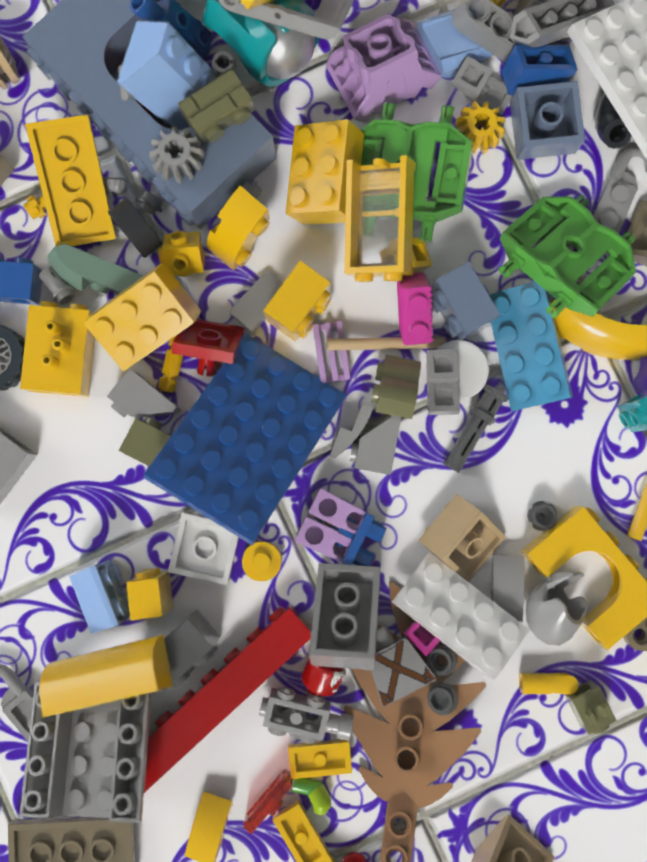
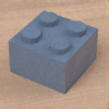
(547, 120)
(463, 302)

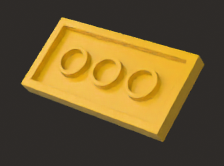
(71, 180)

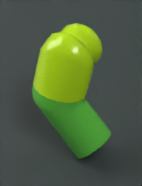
(316, 792)

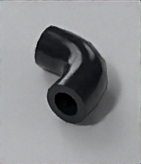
(610, 125)

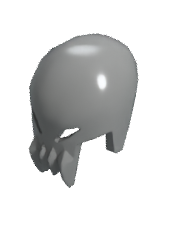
(551, 613)

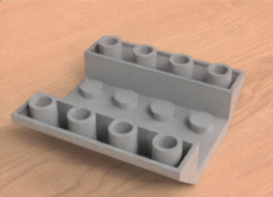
(87, 761)

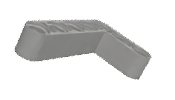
(485, 19)

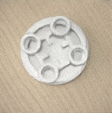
(472, 367)

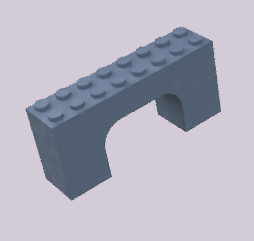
(81, 51)

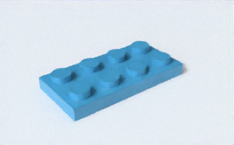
(529, 347)

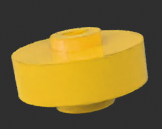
(261, 561)

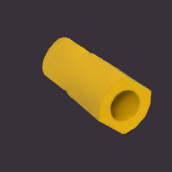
(547, 683)

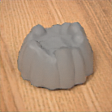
(115, 186)

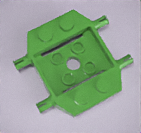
(393, 138)
(559, 268)

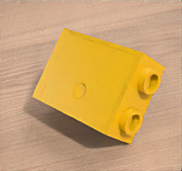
(57, 350)

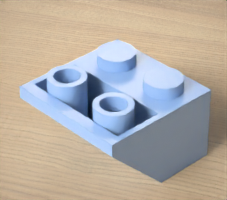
(101, 596)

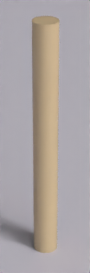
(379, 343)

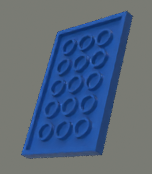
(246, 439)

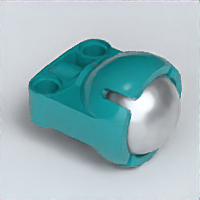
(266, 50)

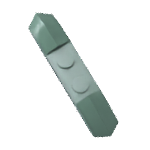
(82, 269)

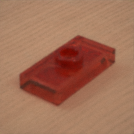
(268, 802)

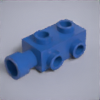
(183, 22)

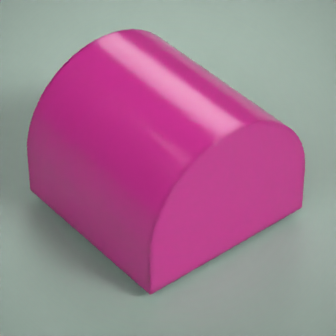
(421, 638)

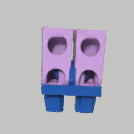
(346, 536)

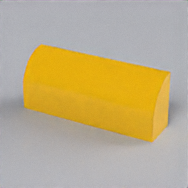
(105, 676)

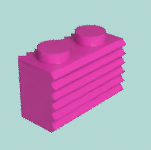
(415, 309)

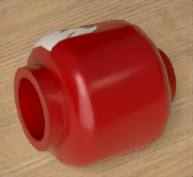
(321, 679)

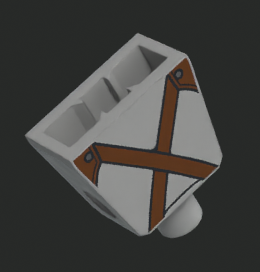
(398, 668)

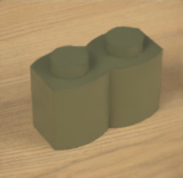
(397, 387)

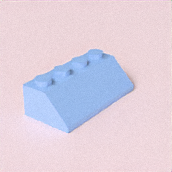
(162, 71)

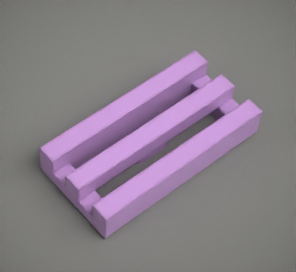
(327, 327)

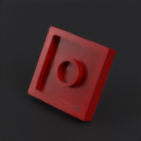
(209, 343)

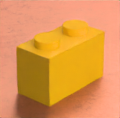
(149, 594)

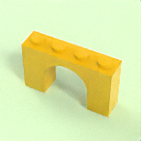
(627, 598)

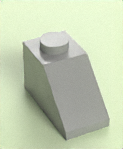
(139, 398)
(377, 448)

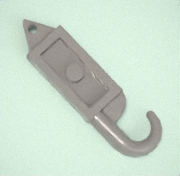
(618, 192)
(17, 701)

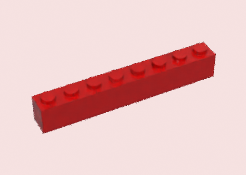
(224, 690)

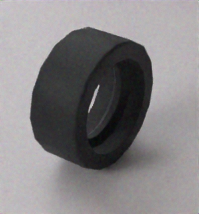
(135, 227)

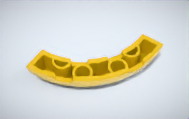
(602, 335)

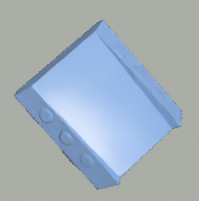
(448, 45)

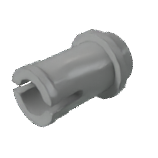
(57, 286)

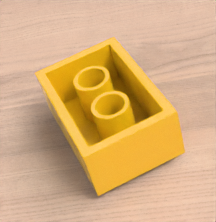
(319, 170)
(143, 317)

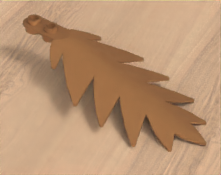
(408, 748)

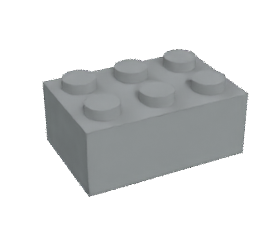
(345, 616)

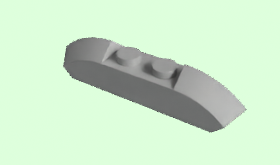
(552, 19)

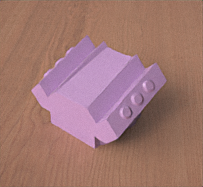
(381, 66)

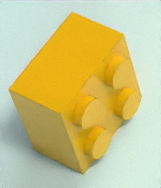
(298, 302)

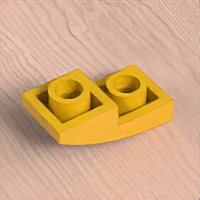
(208, 828)

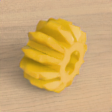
(481, 117)

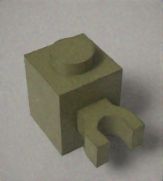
(591, 708)

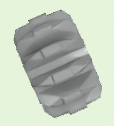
(172, 144)

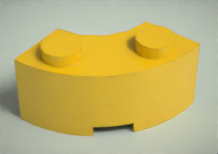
(240, 224)

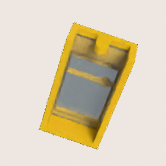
(379, 219)

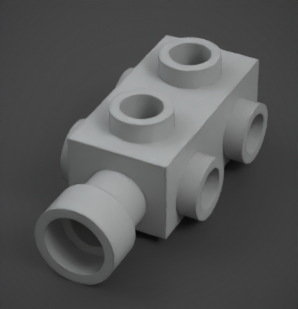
(297, 720)

